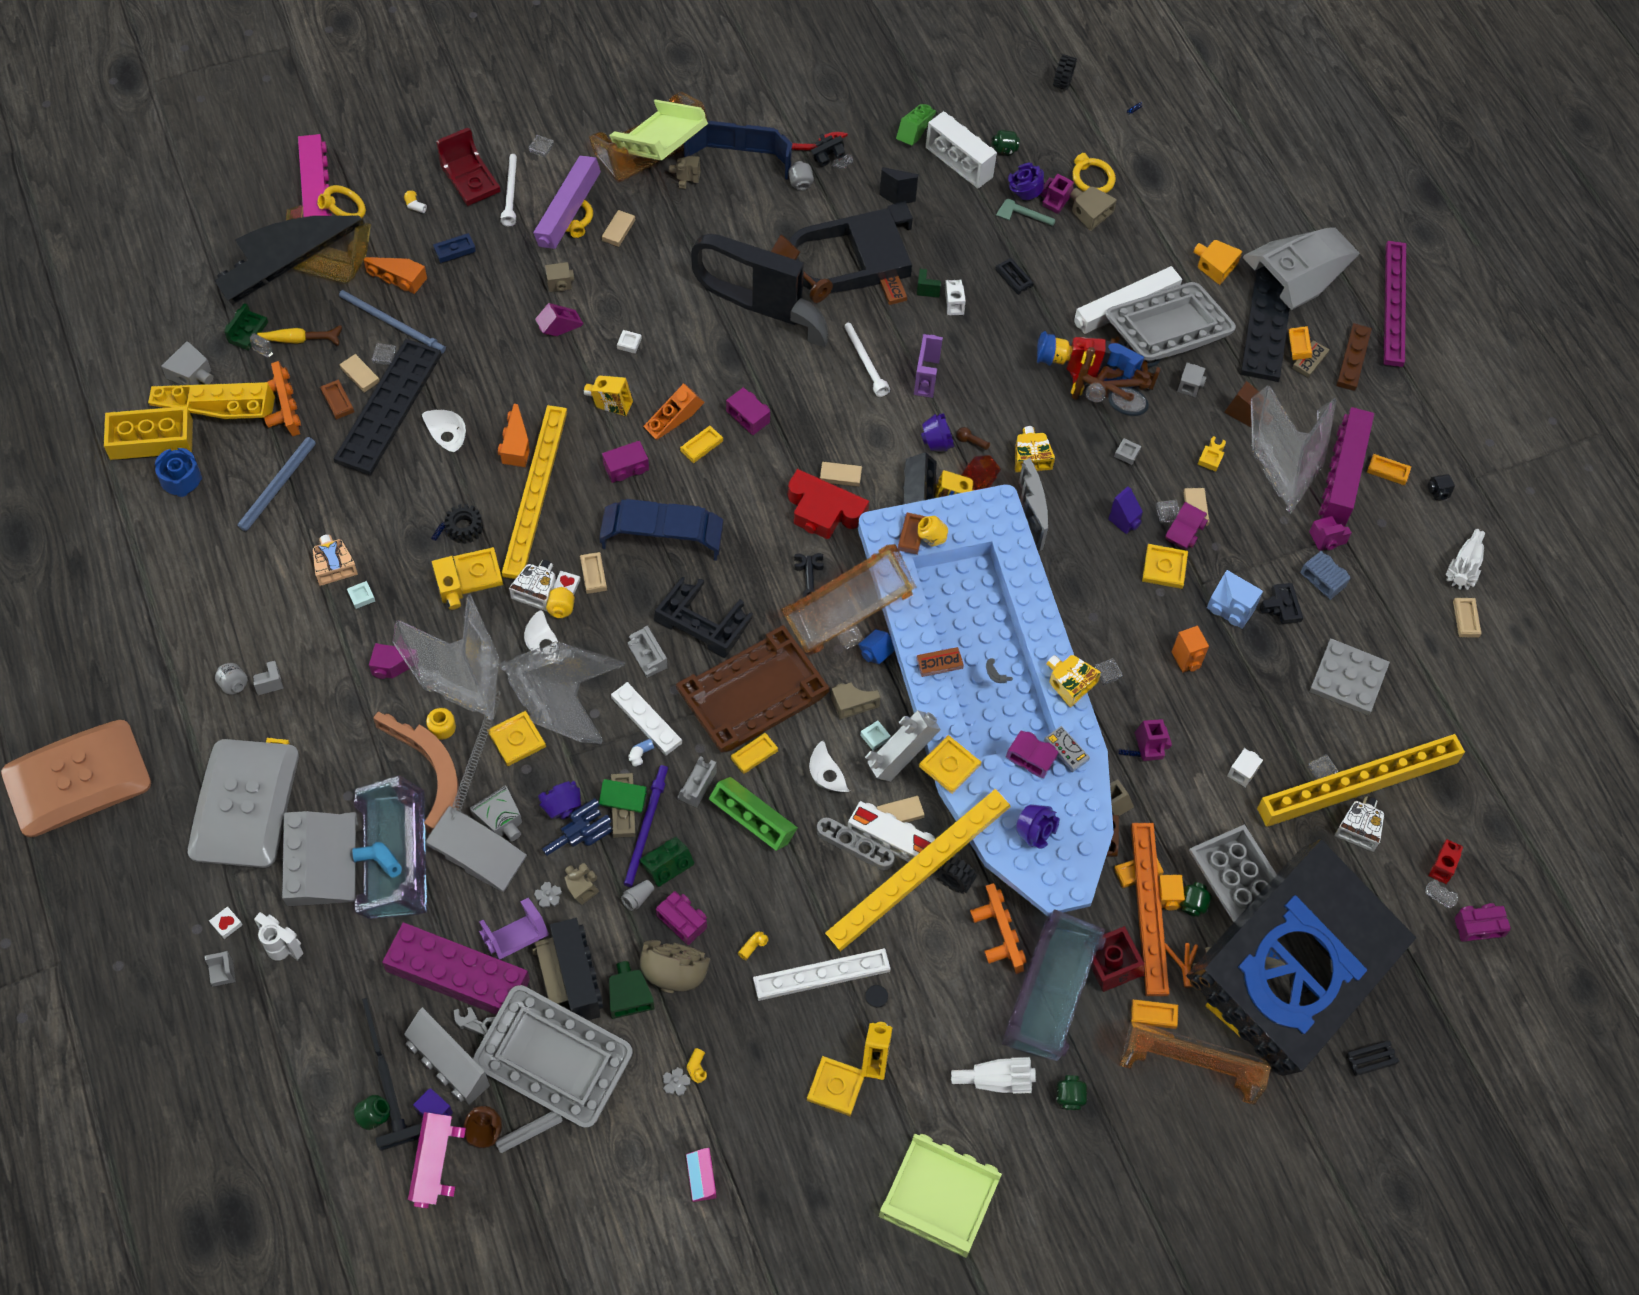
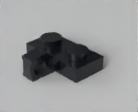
(1283, 603)

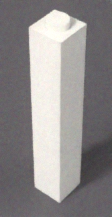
(1094, 314)

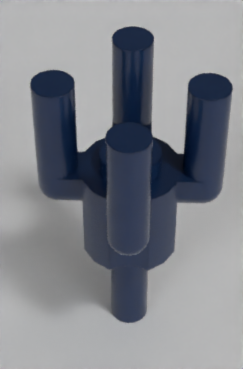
(581, 829)

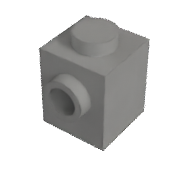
(1192, 380)

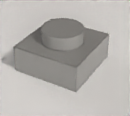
(1127, 451)

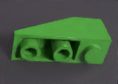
(914, 124)

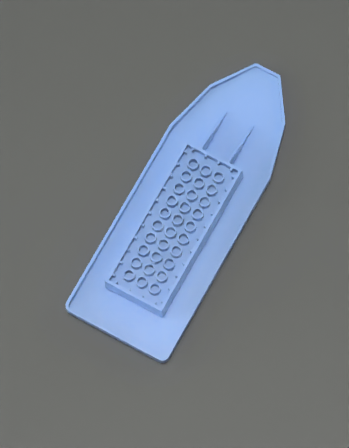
(995, 602)

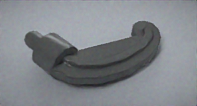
(994, 675)

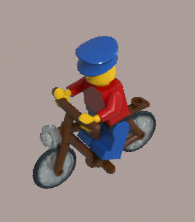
(1104, 367)

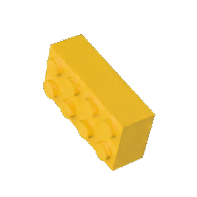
(147, 432)

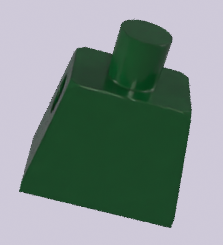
(629, 992)

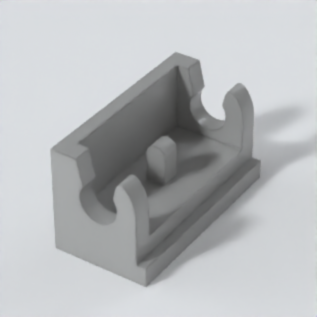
(647, 652)
(698, 782)

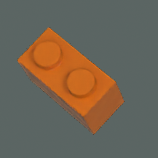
(1190, 649)

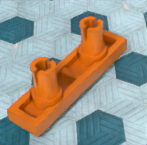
(288, 404)
(1003, 918)

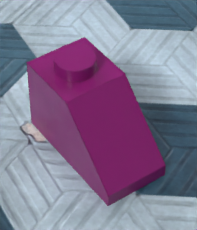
(558, 320)
(386, 662)

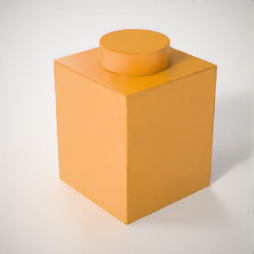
(1171, 891)

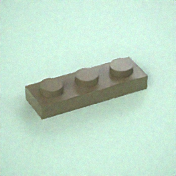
(623, 819)

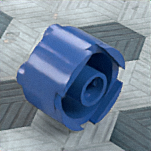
(177, 471)

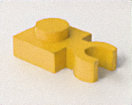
(1212, 455)

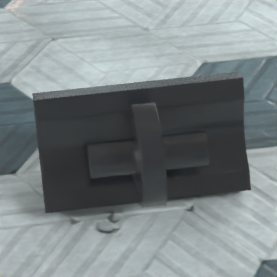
(827, 146)

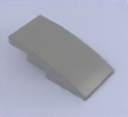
(1034, 503)
(476, 849)

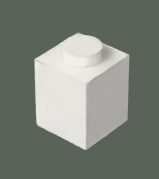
(1245, 767)

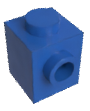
(876, 646)

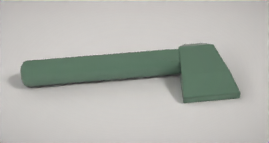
(1009, 206)

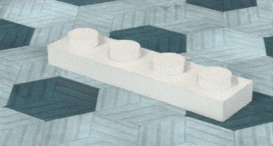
(646, 719)

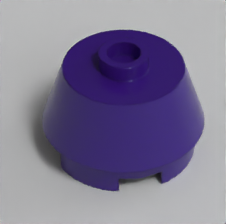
(1027, 181)
(937, 433)
(561, 800)
(1037, 824)

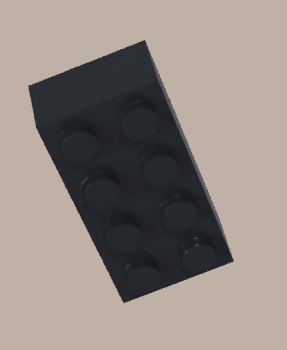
(577, 968)

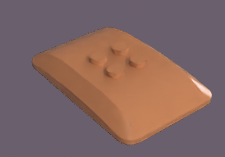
(75, 777)

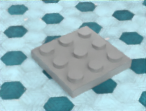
(1349, 677)

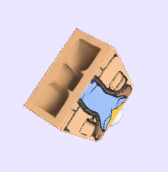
(332, 561)

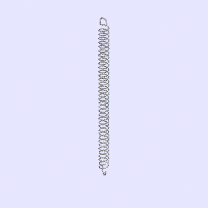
(453, 817)

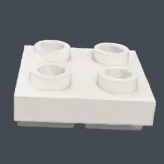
(276, 940)

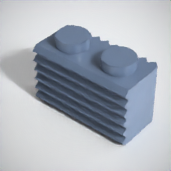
(1325, 574)

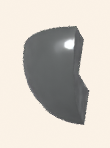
(811, 317)

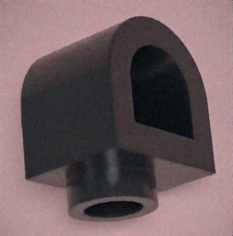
(1441, 486)

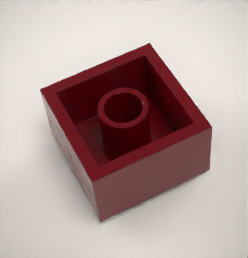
(1117, 960)

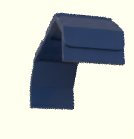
(741, 138)
(664, 521)

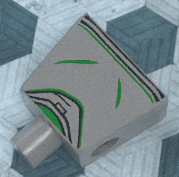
(499, 814)

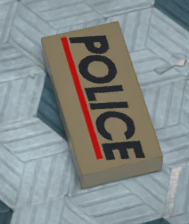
(1308, 365)

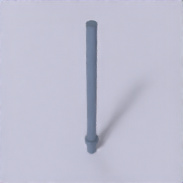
(432, 342)

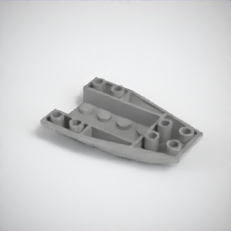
(1304, 263)

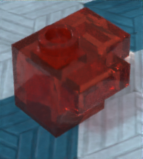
(982, 471)

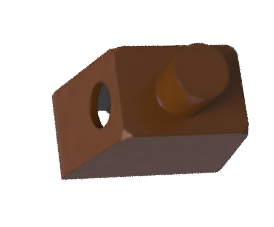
(1241, 405)

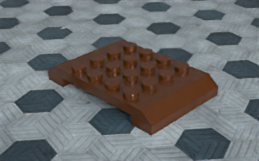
(753, 690)

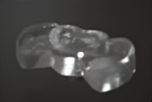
(1441, 894)

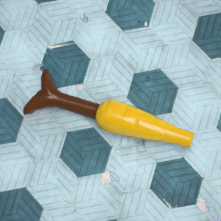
(299, 335)

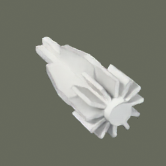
(1465, 568)
(999, 1075)

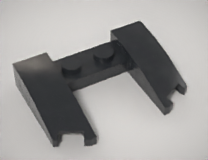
(675, 612)

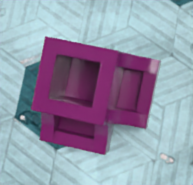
(1057, 193)
(1329, 534)
(1152, 739)

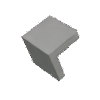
(268, 681)
(220, 968)

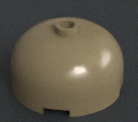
(670, 969)

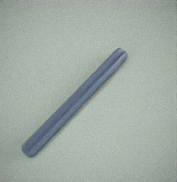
(276, 484)

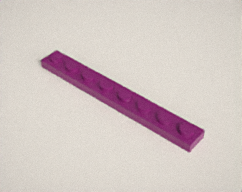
(1395, 304)

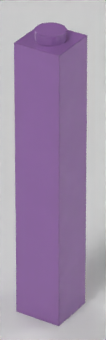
(567, 202)

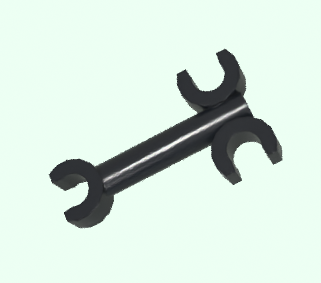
(809, 563)

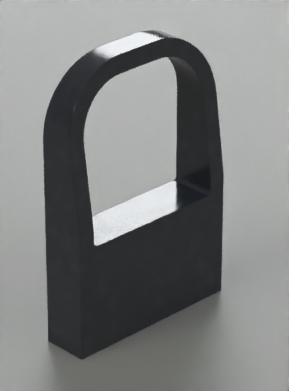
(874, 244)
(775, 277)

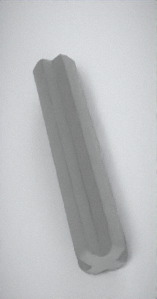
(528, 1131)

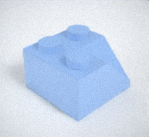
(1234, 599)

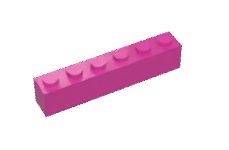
(313, 173)

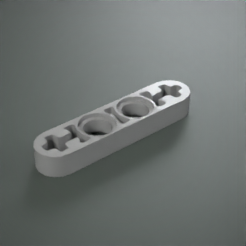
(853, 847)

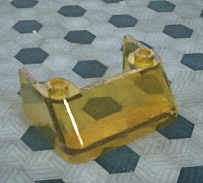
(332, 262)

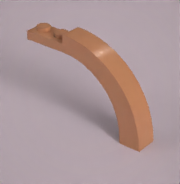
(435, 753)

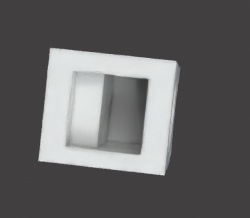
(955, 297)

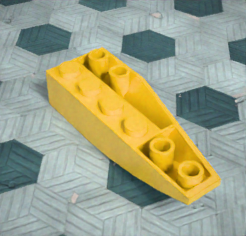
(217, 400)

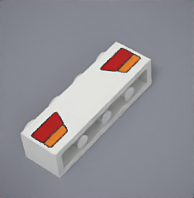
(891, 833)

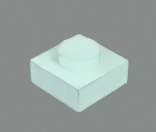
(361, 595)
(875, 735)

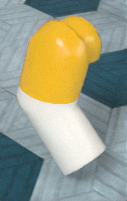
(411, 202)

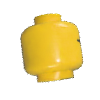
(932, 530)
(560, 602)
(441, 723)

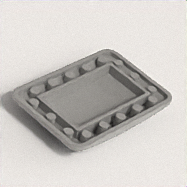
(1171, 321)
(243, 803)
(553, 1056)

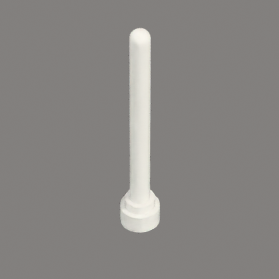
(508, 216)
(880, 386)

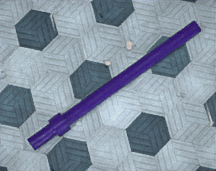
(657, 788)

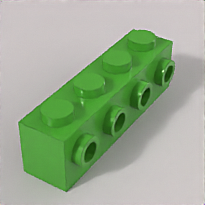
(753, 813)

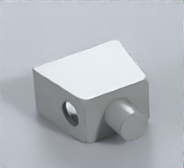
(188, 367)

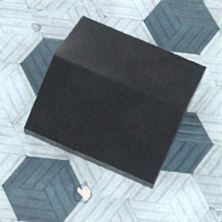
(898, 185)

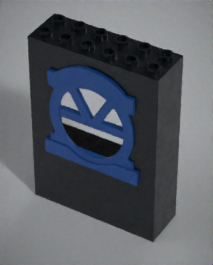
(1342, 917)

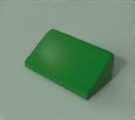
(622, 795)

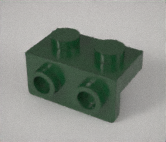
(243, 326)
(667, 861)

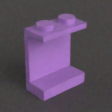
(926, 376)
(517, 934)

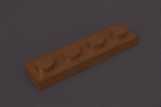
(1354, 357)

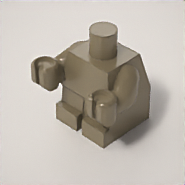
(687, 170)
(579, 885)

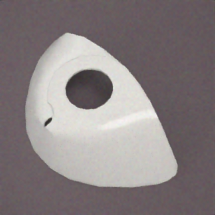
(445, 421)
(538, 630)
(821, 762)

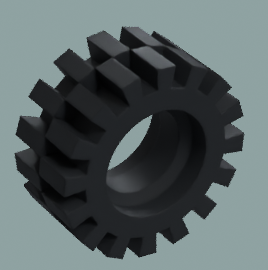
(1064, 72)
(459, 514)
(956, 875)

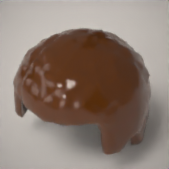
(482, 1127)

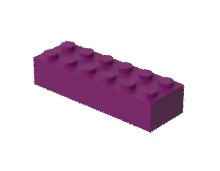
(1346, 465)
(452, 968)

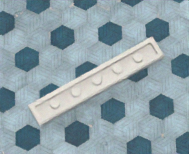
(821, 974)

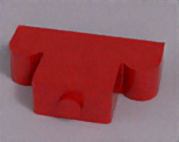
(823, 505)

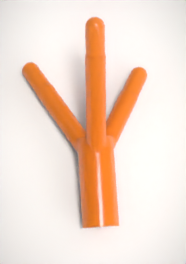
(1188, 961)

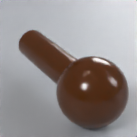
(964, 435)

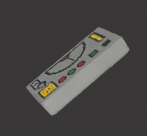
(1069, 750)

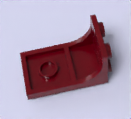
(465, 167)

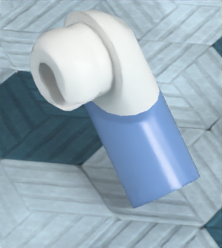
(638, 750)

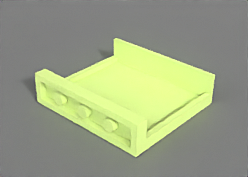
(662, 131)
(940, 1194)

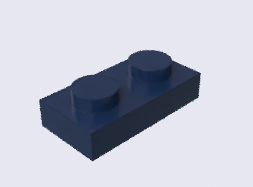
(454, 248)

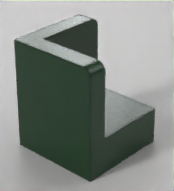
(928, 287)

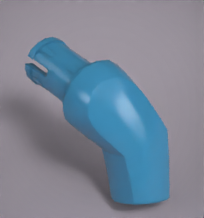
(382, 855)

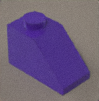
(1126, 511)

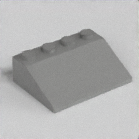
(318, 858)
(1234, 868)

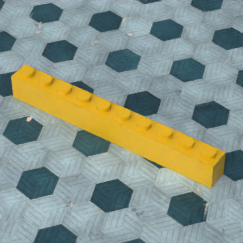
(1360, 780)

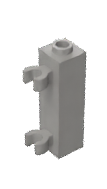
(903, 745)

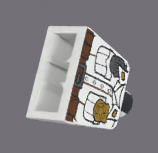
(534, 585)
(1362, 824)

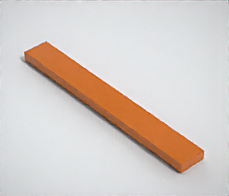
(1149, 909)

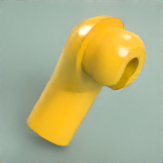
(756, 939)
(694, 1067)

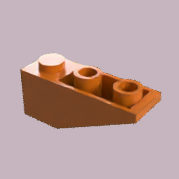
(398, 271)
(674, 412)
(515, 444)

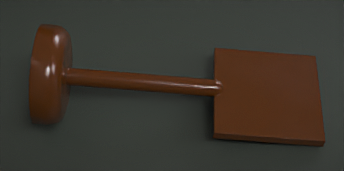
(821, 288)

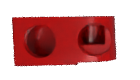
(1446, 861)

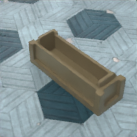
(551, 971)

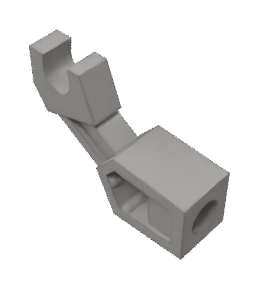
(471, 1023)

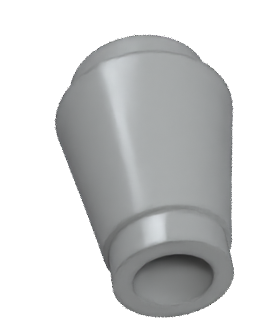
(635, 896)

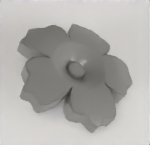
(548, 895)
(676, 1082)

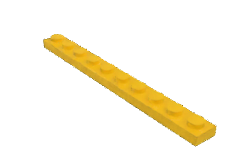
(534, 492)
(917, 870)

